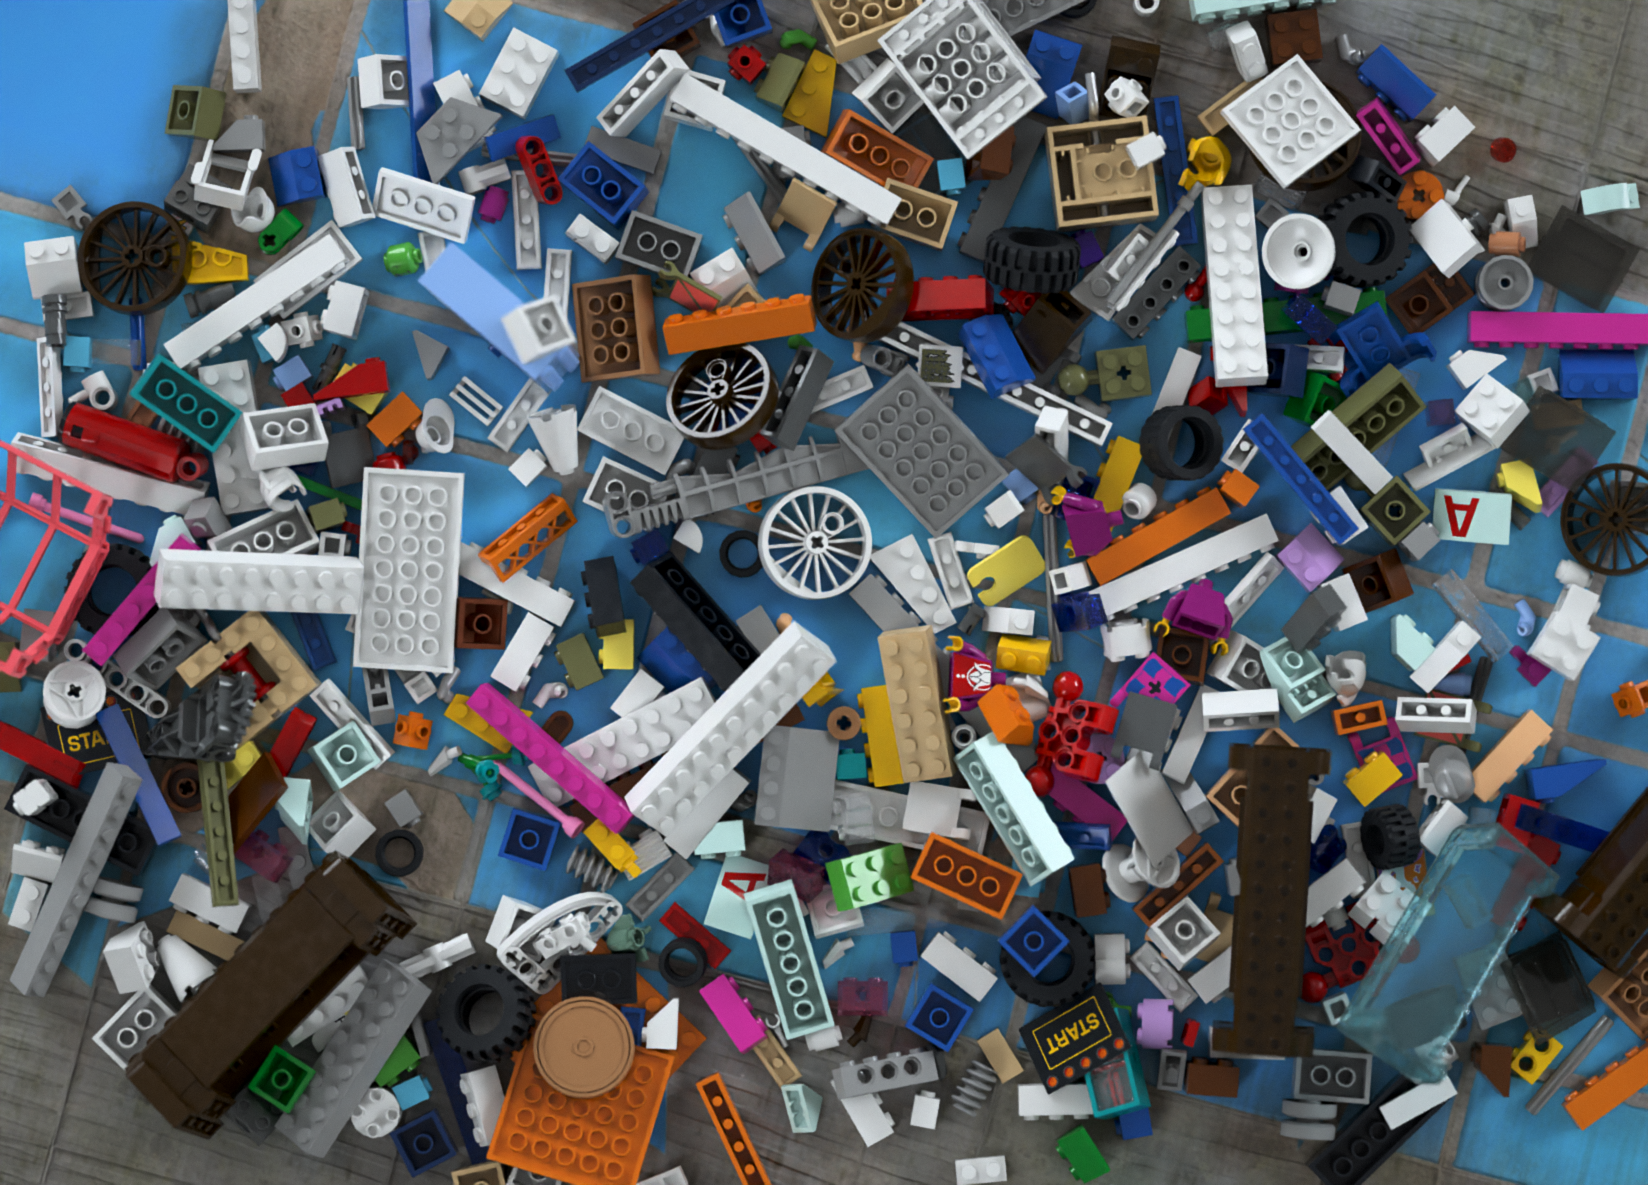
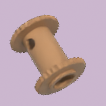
(852, 717)

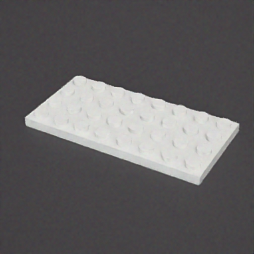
(409, 569)

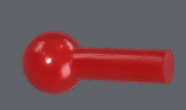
(1195, 291)

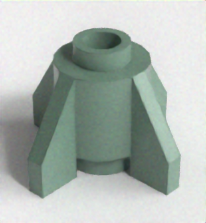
(627, 938)

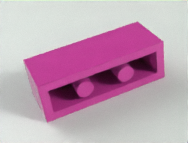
(1388, 136)
(734, 1013)

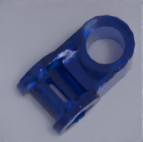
(1326, 849)

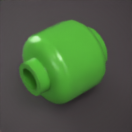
(402, 259)

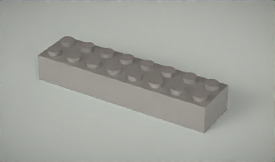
(354, 1057)

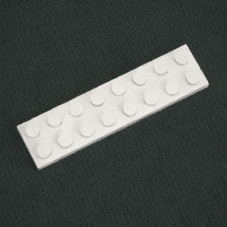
(633, 737)
(888, 818)

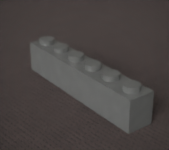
(1000, 194)

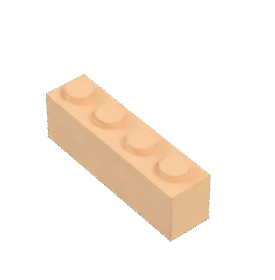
(1508, 754)

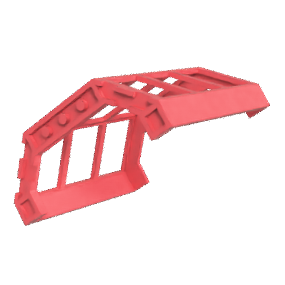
(85, 575)

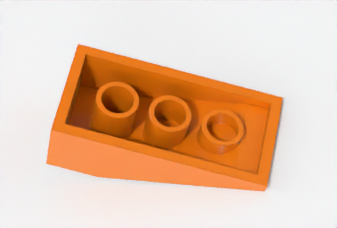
(875, 151)

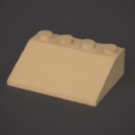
(856, 25)

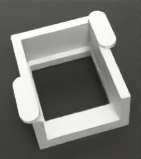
(220, 195)

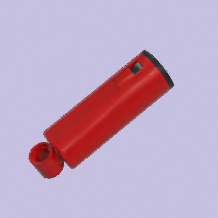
(129, 444)

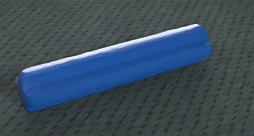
(138, 333)

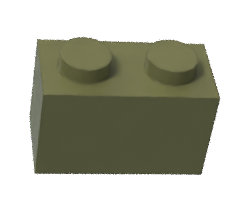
(326, 515)
(579, 662)

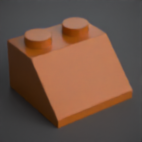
(1007, 716)

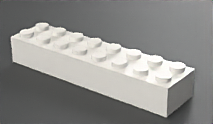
(1234, 286)
(258, 581)

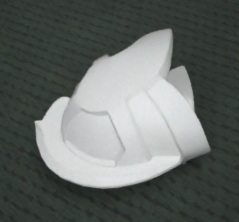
(276, 482)
(1346, 674)

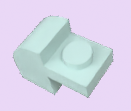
(1610, 198)

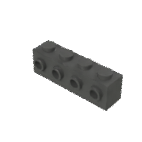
(1156, 292)
(797, 397)

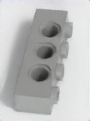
(849, 1086)

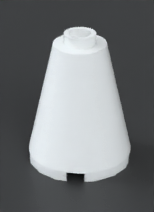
(557, 436)
(184, 966)

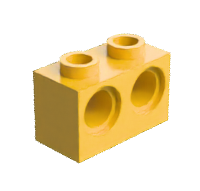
(1538, 1059)

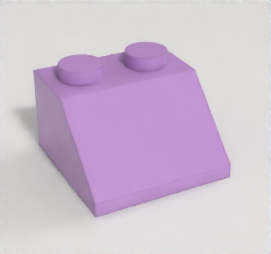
(1309, 558)

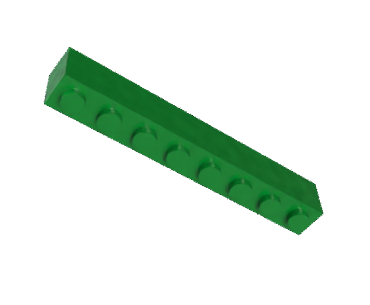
(1275, 320)

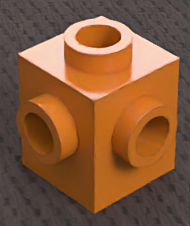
(1631, 699)
(412, 730)

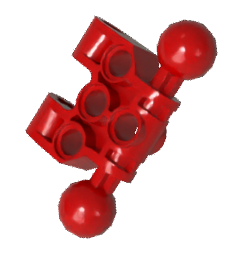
(1066, 720)
(1341, 974)

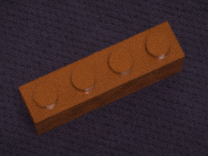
(1192, 872)

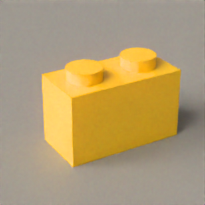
(1023, 654)
(1372, 777)

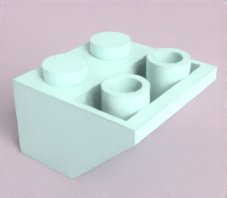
(1407, 643)
(724, 837)

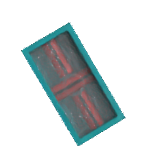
(1119, 1084)

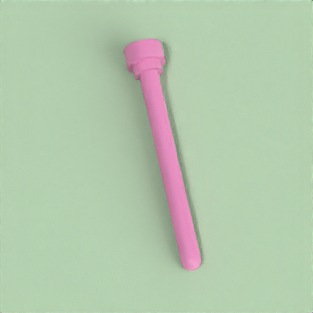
(41, 504)
(571, 825)

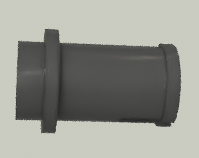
(971, 619)

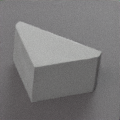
(430, 352)

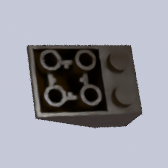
(1131, 61)
(1050, 328)

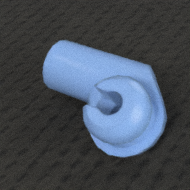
(1527, 618)

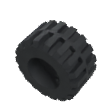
(1390, 837)

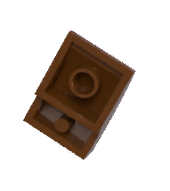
(1428, 298)

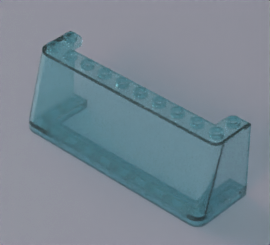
(1445, 949)

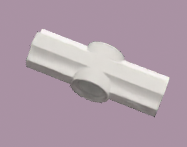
(439, 956)

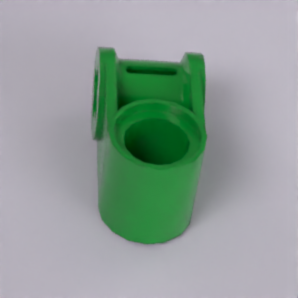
(283, 229)

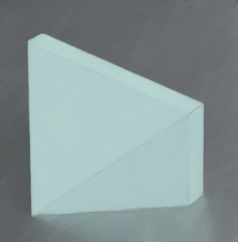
(802, 1107)

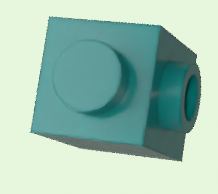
(850, 765)

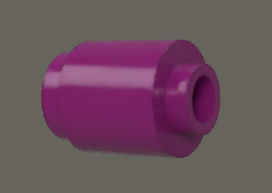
(493, 204)

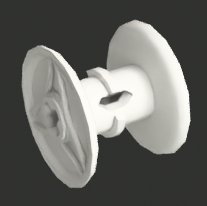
(76, 678)
(1131, 871)

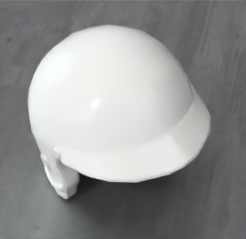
(256, 213)

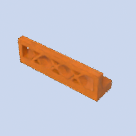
(522, 531)

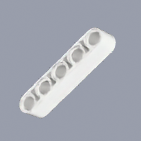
(126, 688)

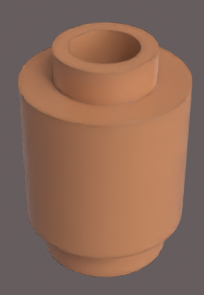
(1506, 243)

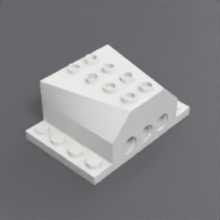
(964, 70)

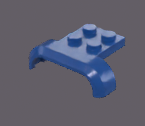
(1375, 344)

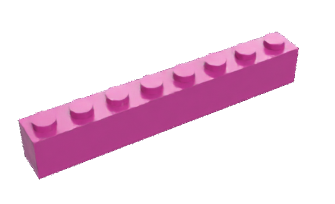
(1557, 329)
(551, 757)

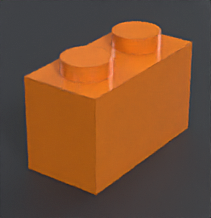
(396, 420)
(1237, 487)
(1358, 717)

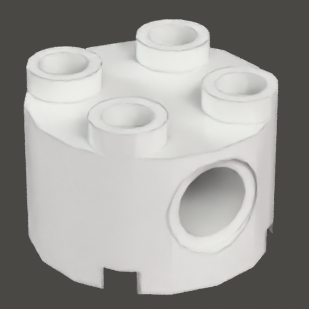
(1126, 638)
(377, 1112)

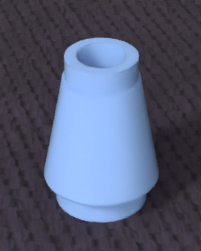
(1455, 684)

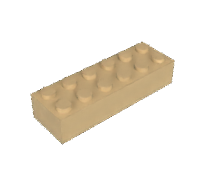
(917, 703)

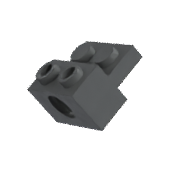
(182, 204)
(254, 1115)

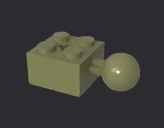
(1075, 378)
(1377, 509)

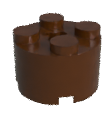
(175, 793)

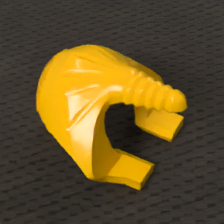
(1210, 160)

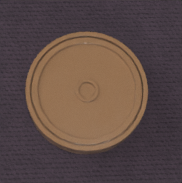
(584, 1047)

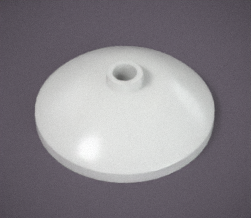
(1283, 251)

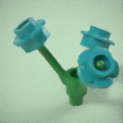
(487, 771)

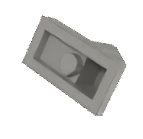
(1171, 1069)

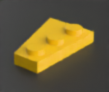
(813, 94)
(214, 264)
(469, 719)

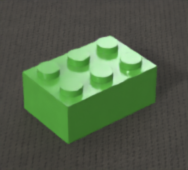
(869, 877)

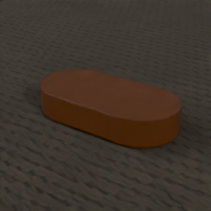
(559, 725)

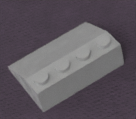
(797, 779)

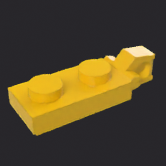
(613, 848)

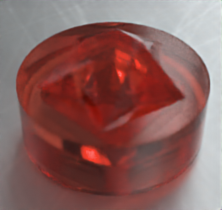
(1503, 149)
(410, 452)

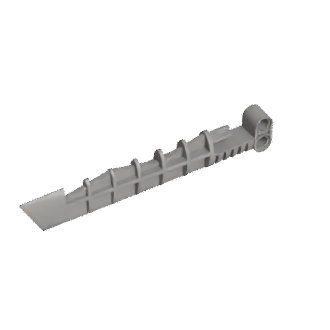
(765, 477)

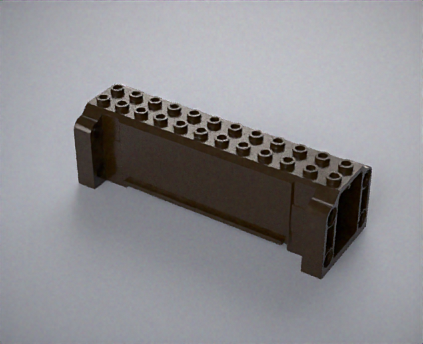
(1609, 900)
(1271, 901)
(265, 993)

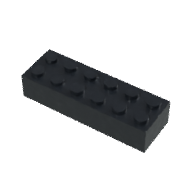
(695, 619)
(133, 843)
(1366, 1139)

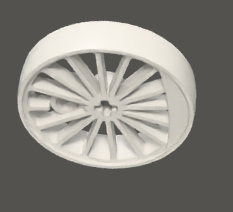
(784, 579)

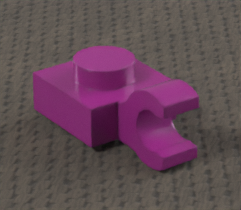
(1530, 668)

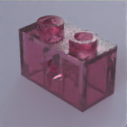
(270, 865)
(805, 874)
(875, 1001)

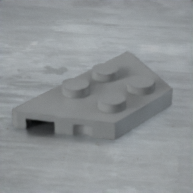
(452, 134)

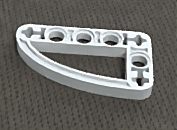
(542, 919)

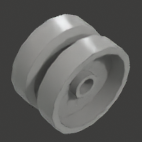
(1489, 288)
(112, 899)
(1308, 1119)

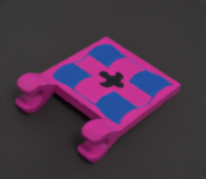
(1153, 680)
(1392, 746)

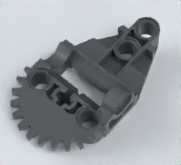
(206, 722)

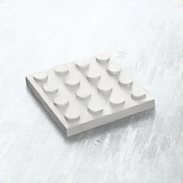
(1290, 121)

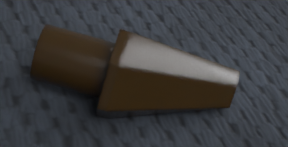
(861, 1031)

